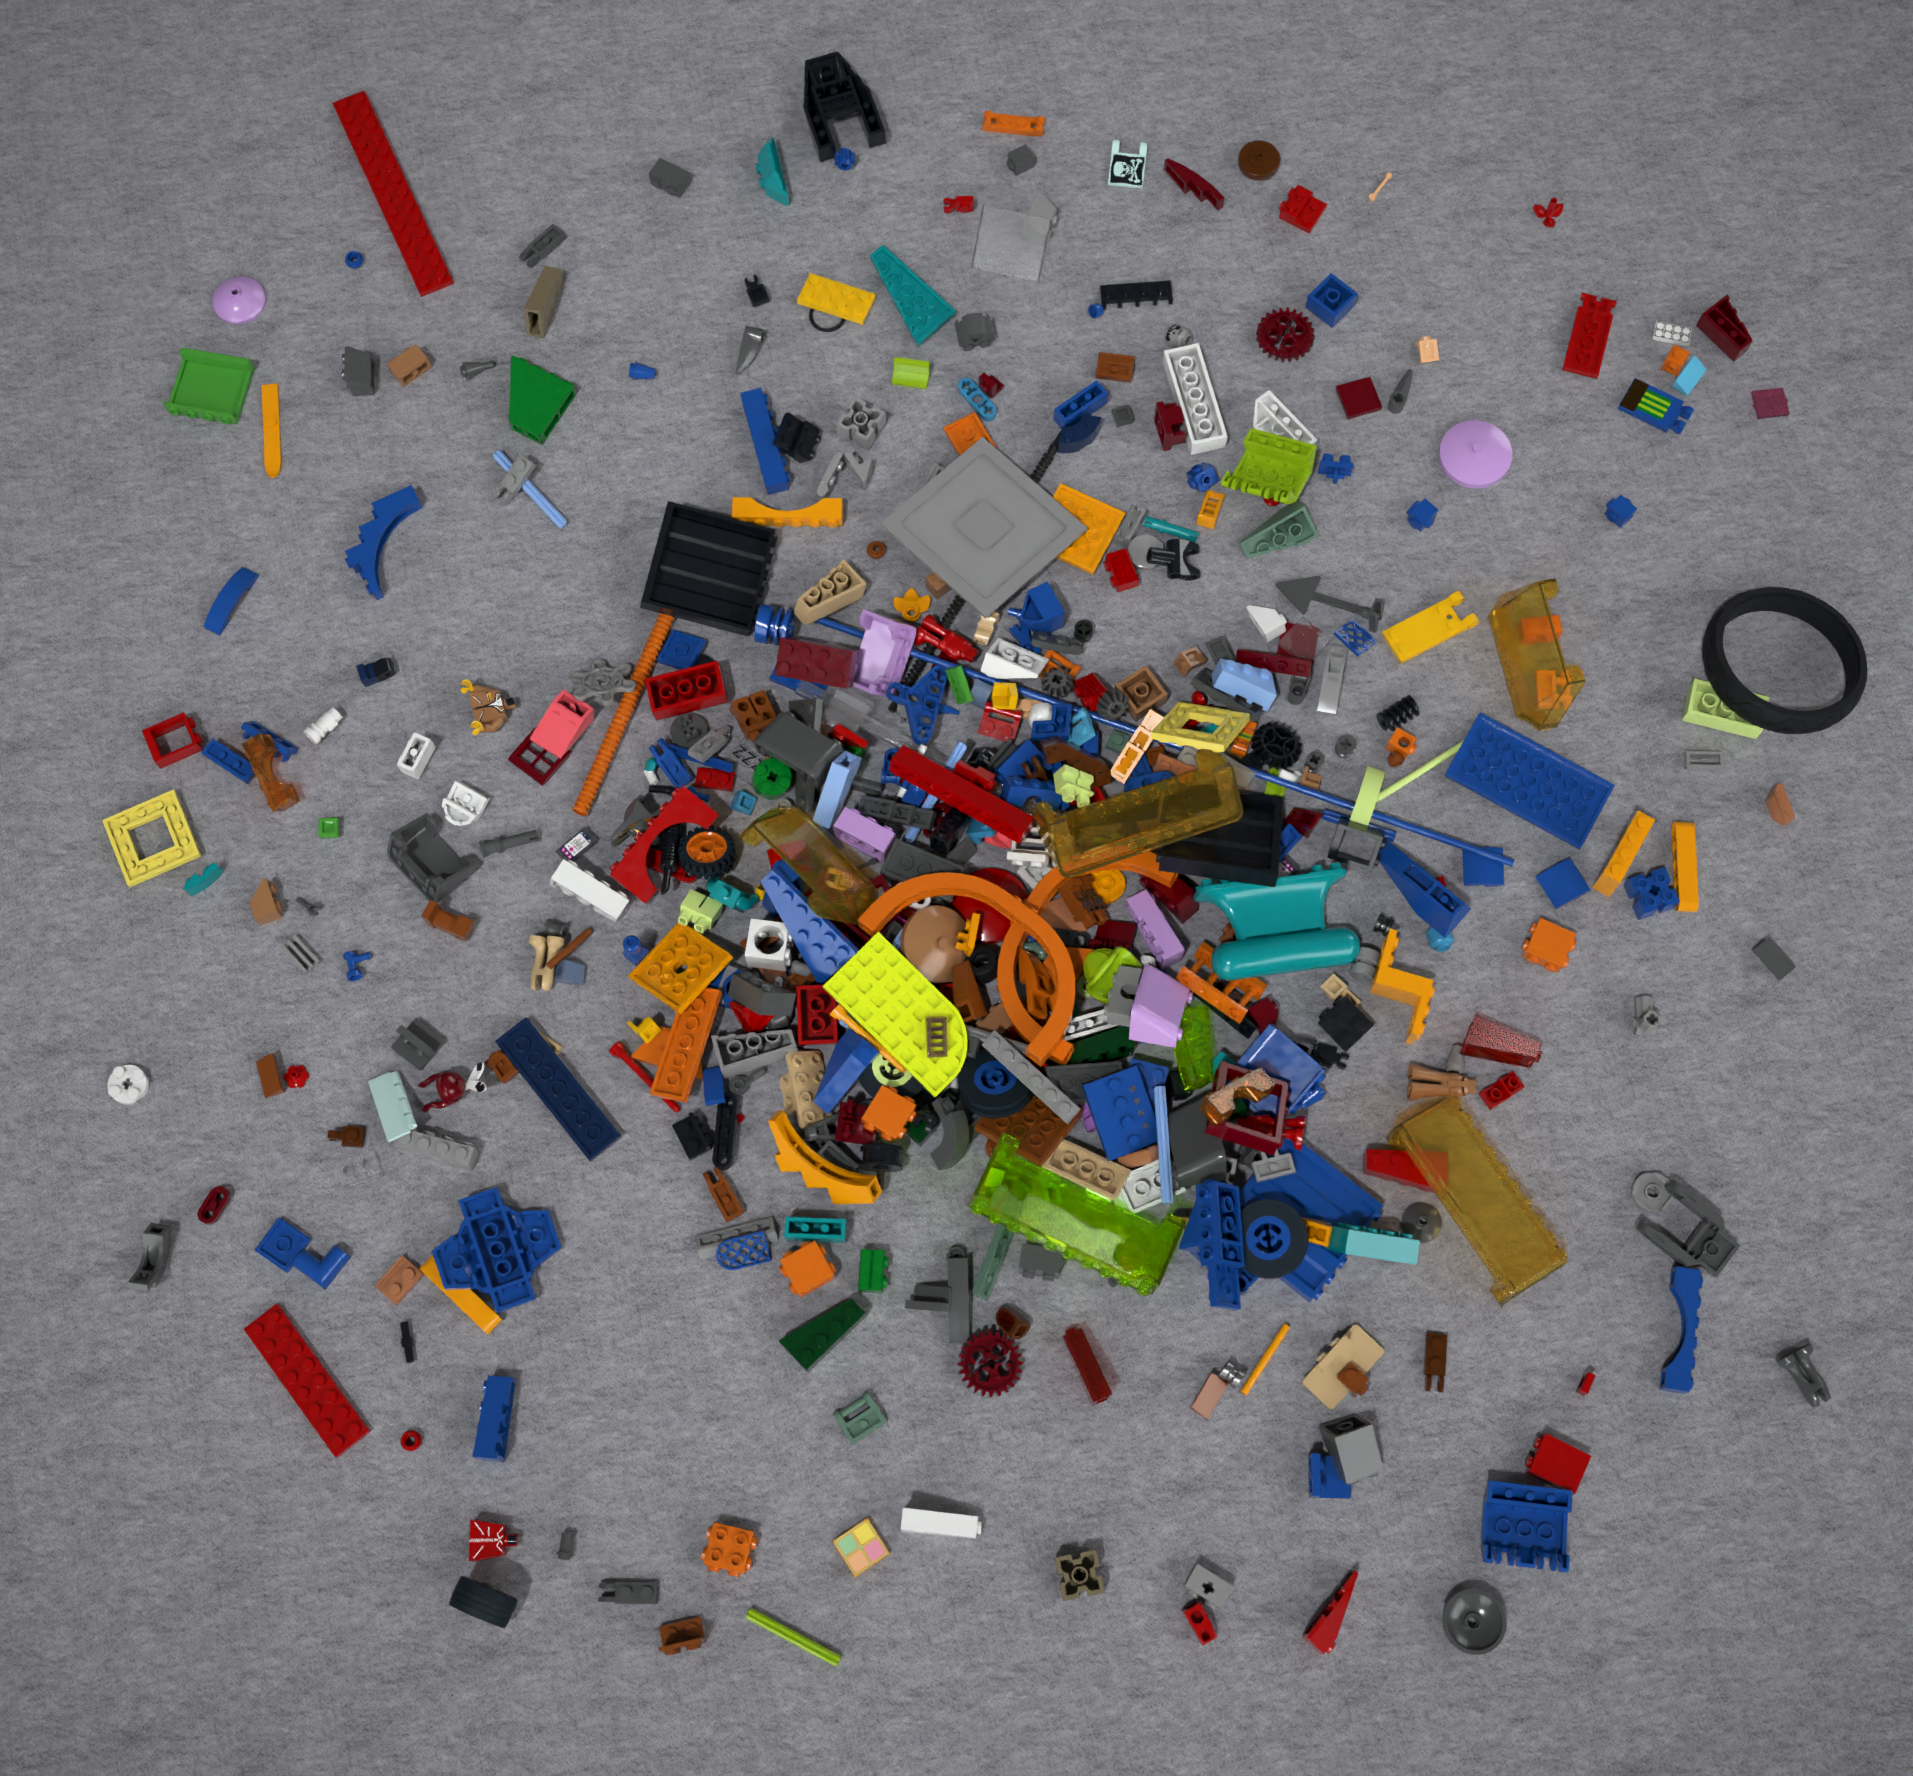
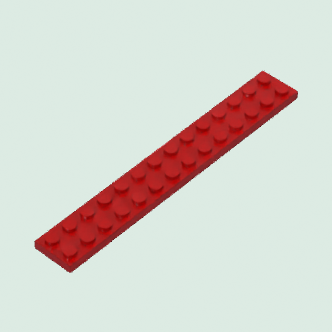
(393, 193)

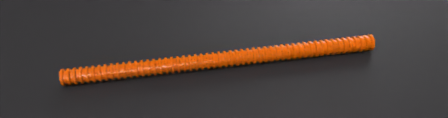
(622, 716)

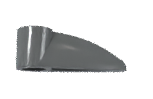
(749, 347)
(1400, 393)

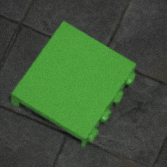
(210, 386)

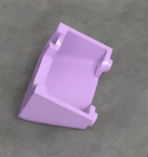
(882, 652)
(1158, 1008)

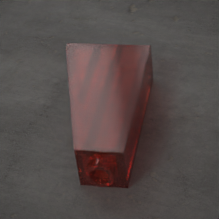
(1499, 1044)
(1086, 1366)

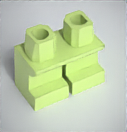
(1073, 785)
(699, 910)

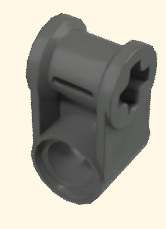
(1300, 685)

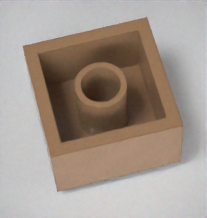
(1142, 693)

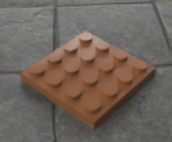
(1034, 1126)

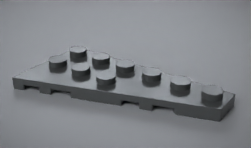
(809, 713)

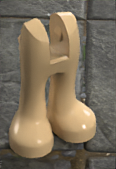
(541, 944)

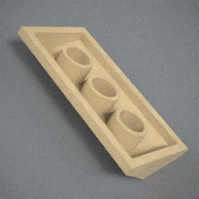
(1088, 1169)

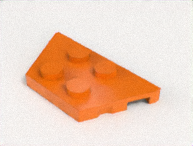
(1077, 958)
(652, 1052)

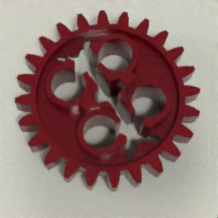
(1271, 326)
(995, 1381)

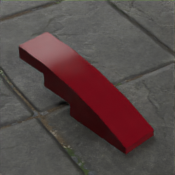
(1189, 180)

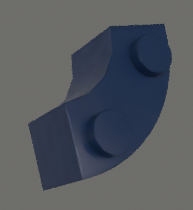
(1079, 435)

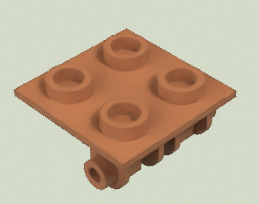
(1167, 763)

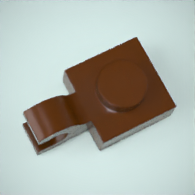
(350, 1136)

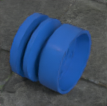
(773, 625)

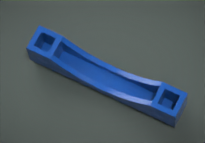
(1685, 1289)

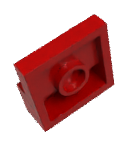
(1301, 209)
(979, 776)

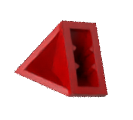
(748, 1019)

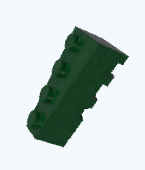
(1102, 1047)
(819, 1337)

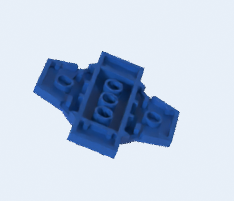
(496, 1250)

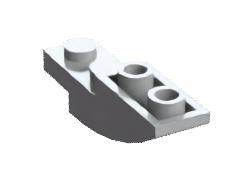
(1332, 680)

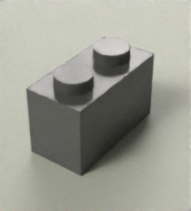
(669, 177)

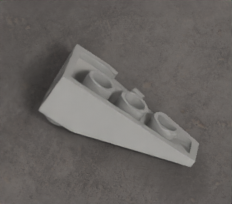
(1242, 773)

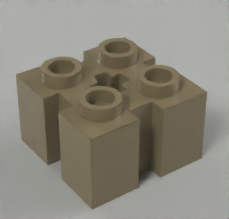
(1086, 1564)

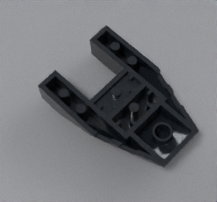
(836, 91)

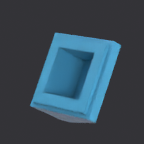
(743, 802)

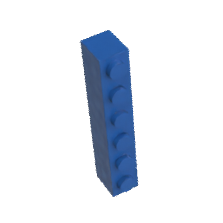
(763, 435)

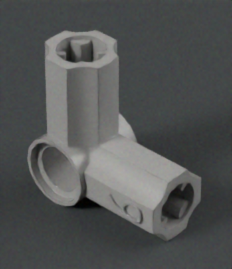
(1645, 1018)

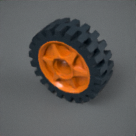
(707, 852)

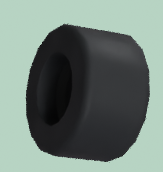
(989, 971)

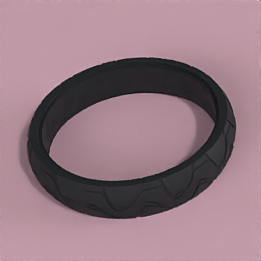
(1812, 611)

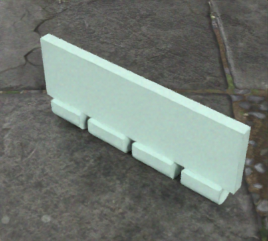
(392, 1105)

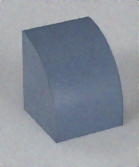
(981, 693)
(569, 972)

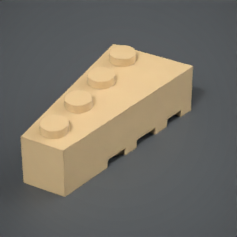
(831, 593)

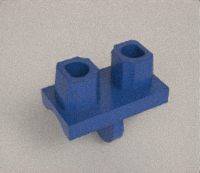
(1333, 469)

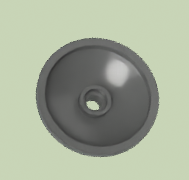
(1488, 1617)

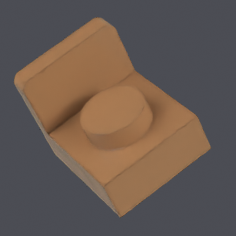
(1189, 660)

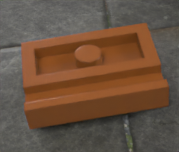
(1114, 367)

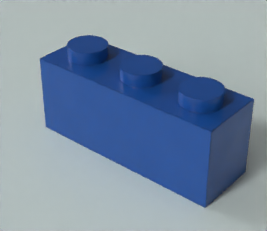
(1084, 402)

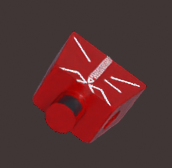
(489, 1540)

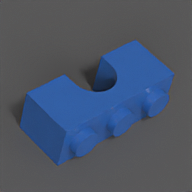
(1017, 790)

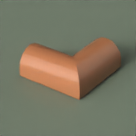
(1140, 1157)

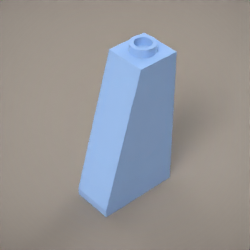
(836, 789)

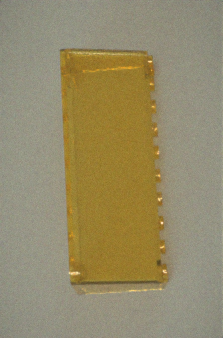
(1141, 817)
(1480, 1197)

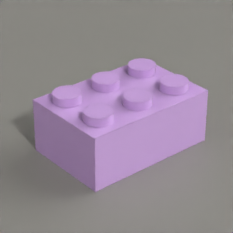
(864, 834)

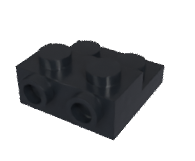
(796, 438)
(1345, 1023)

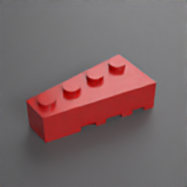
(1394, 1166)

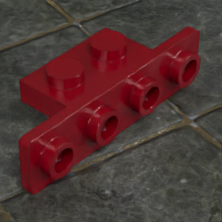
(1275, 662)

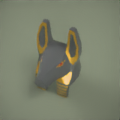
(634, 821)

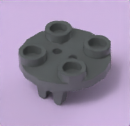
(684, 723)

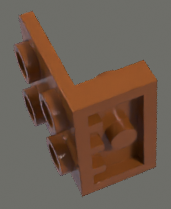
(681, 1635)

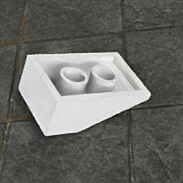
(1011, 661)

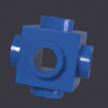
(1201, 477)

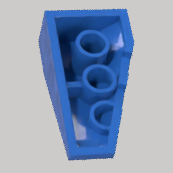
(847, 1063)

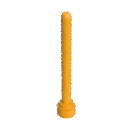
(840, 1014)

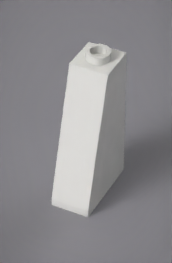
(940, 1523)

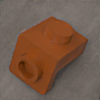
(501, 1066)
(1353, 1380)

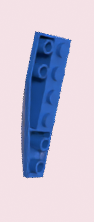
(1422, 891)

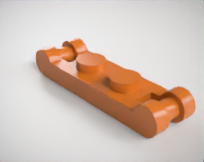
(1013, 124)

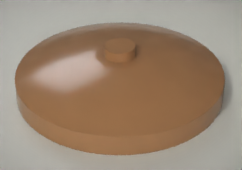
(930, 942)

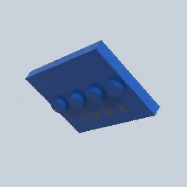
(1121, 1112)

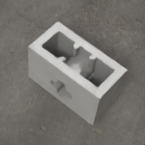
(1220, 1587)

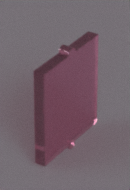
(1770, 403)

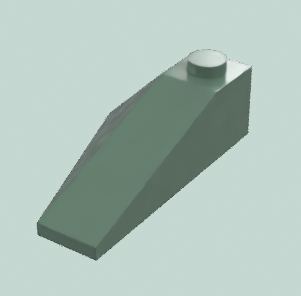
(1284, 529)

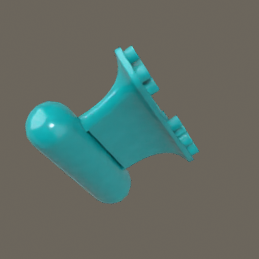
(1279, 926)

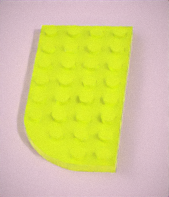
(892, 1005)

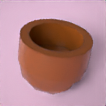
(1395, 760)

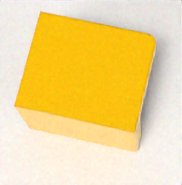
(1004, 695)
(646, 1029)

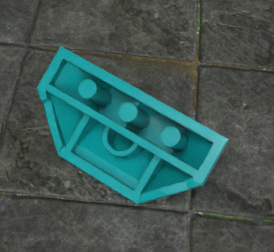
(771, 173)

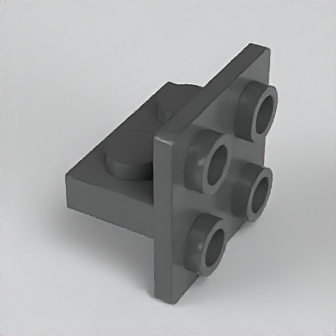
(417, 1043)

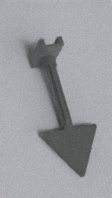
(1302, 591)

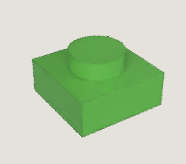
(328, 828)

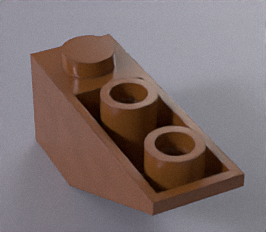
(967, 994)

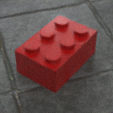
(813, 1016)

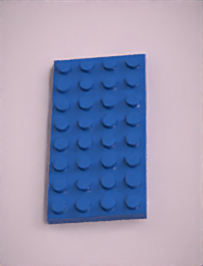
(1529, 780)

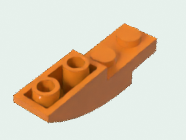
(1037, 983)

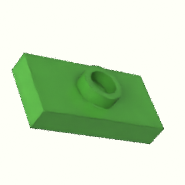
(959, 684)

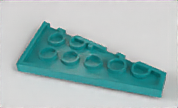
(916, 302)

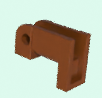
(459, 927)

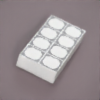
(1671, 333)

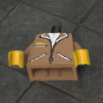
(487, 706)

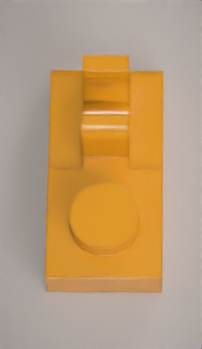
(969, 939)

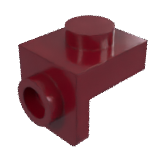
(989, 385)

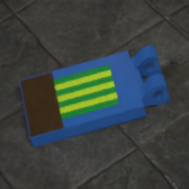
(1655, 407)

